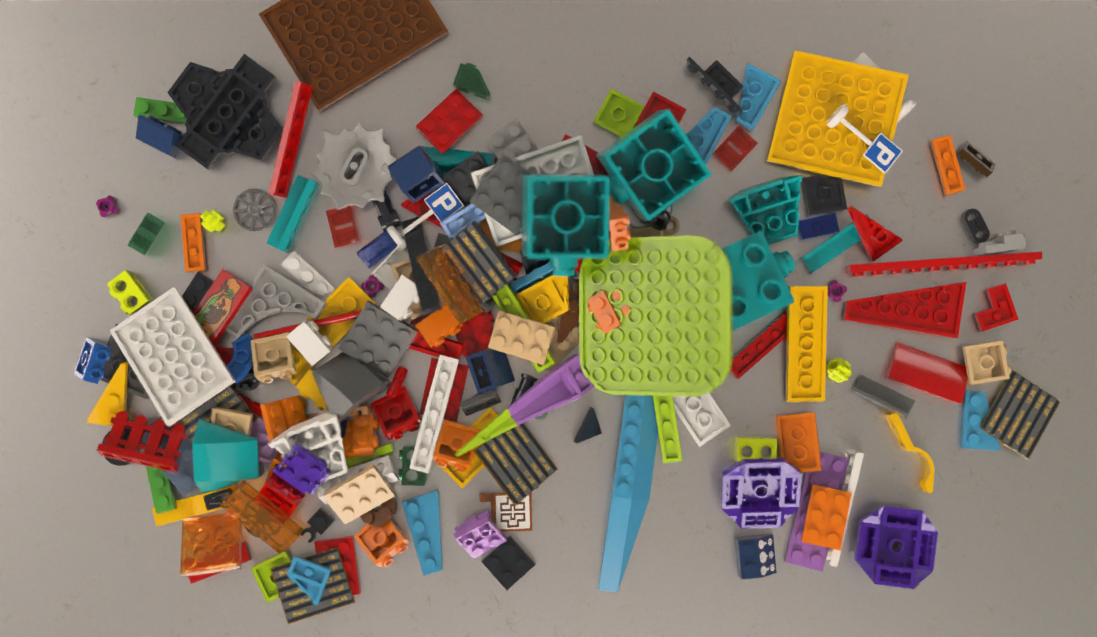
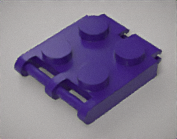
(304, 470)

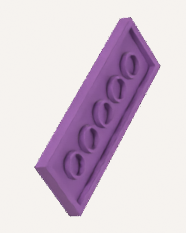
(831, 476)

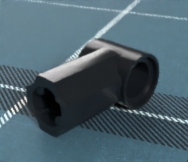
(386, 213)

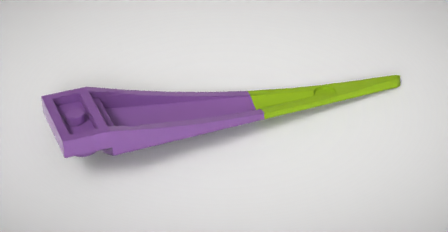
(555, 389)

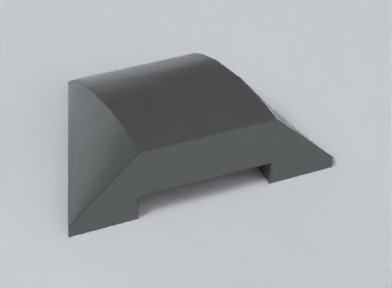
(347, 384)

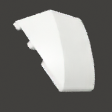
(321, 437)

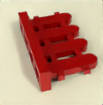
(149, 456)

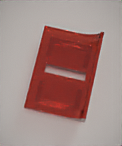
(741, 141)
(346, 235)

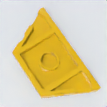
(546, 299)

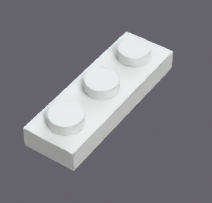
(308, 276)

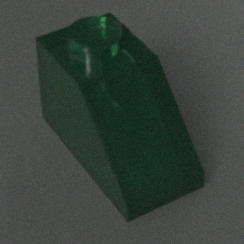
(471, 81)

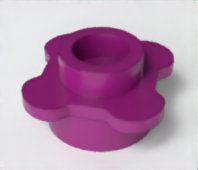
(101, 205)
(367, 286)
(841, 289)

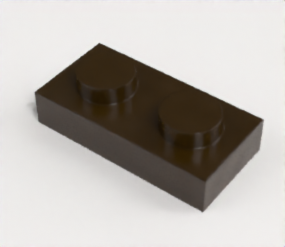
(977, 159)

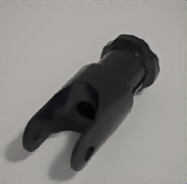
(661, 220)
(525, 384)

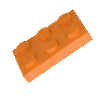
(799, 441)
(826, 517)

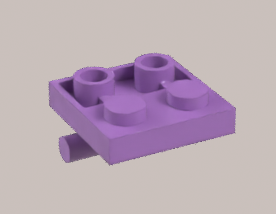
(479, 534)

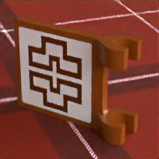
(506, 515)

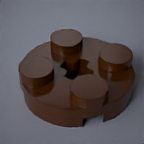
(383, 517)

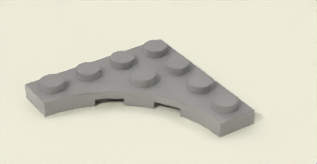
(273, 295)

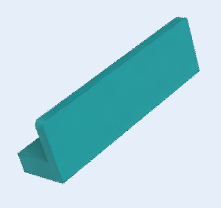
(453, 157)
(292, 213)
(830, 248)

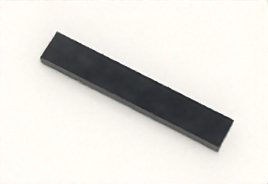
(426, 291)

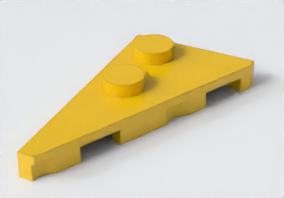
(113, 398)

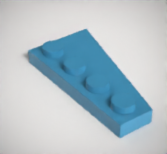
(425, 528)

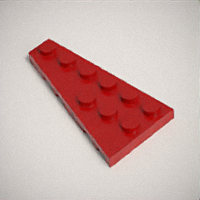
(921, 310)

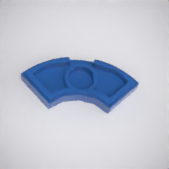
(242, 359)

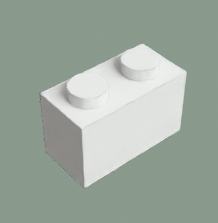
(401, 299)
(310, 341)

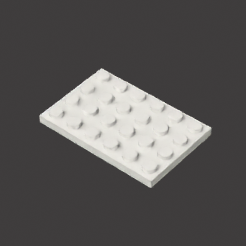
(562, 158)
(172, 356)

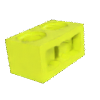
(132, 290)
(756, 445)

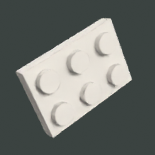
(700, 417)

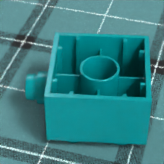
(653, 165)
(565, 219)
(757, 279)

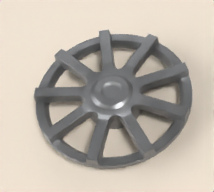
(254, 209)

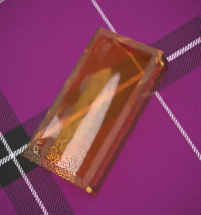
(261, 517)

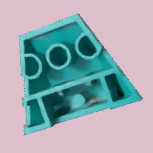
(771, 207)
(223, 457)

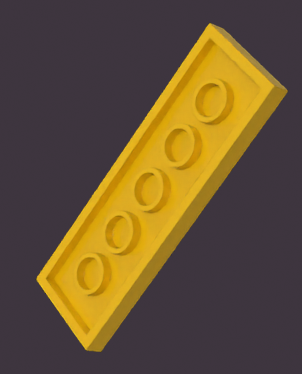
(344, 299)
(806, 344)

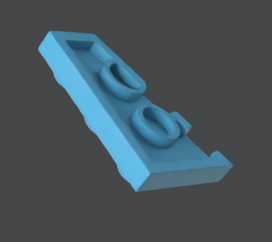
(756, 95)

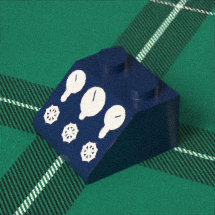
(755, 556)

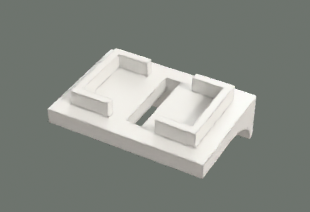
(384, 271)

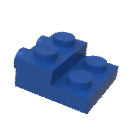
(92, 360)

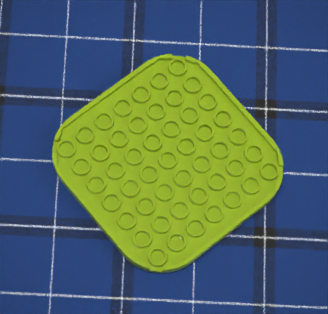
(678, 321)

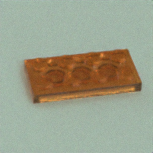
(449, 284)

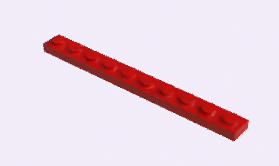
(951, 263)

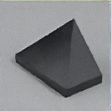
(589, 427)

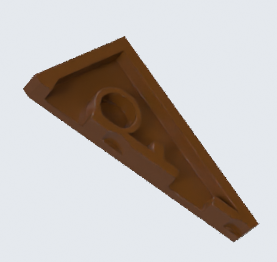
(571, 317)

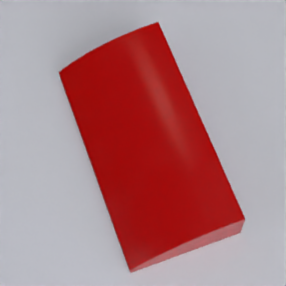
(927, 373)

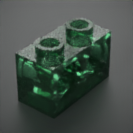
(146, 233)
(403, 473)

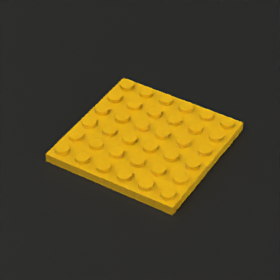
(813, 94)

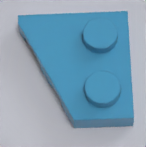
(309, 576)

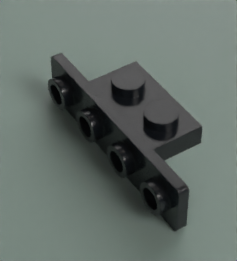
(720, 81)

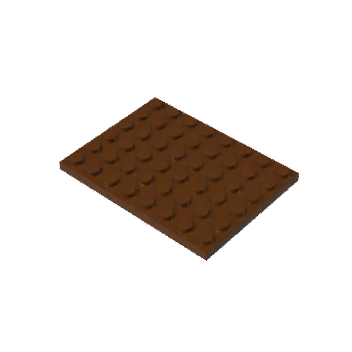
(349, 41)

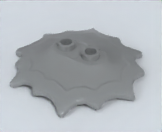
(342, 159)

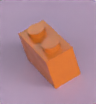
(439, 326)

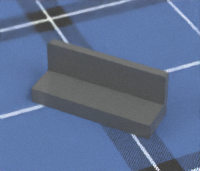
(883, 396)

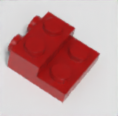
(476, 333)
(397, 414)
(282, 494)

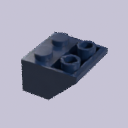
(158, 135)
(416, 174)
(489, 369)

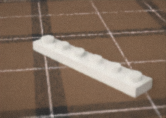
(434, 414)
(850, 480)

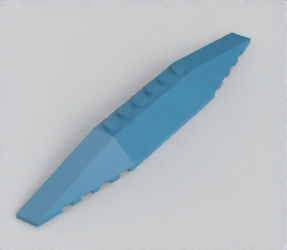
(630, 487)

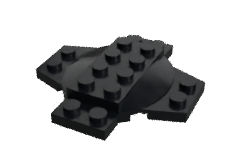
(226, 111)

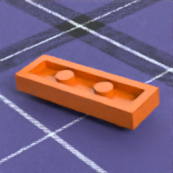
(947, 165)
(193, 242)

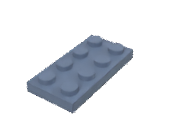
(185, 476)

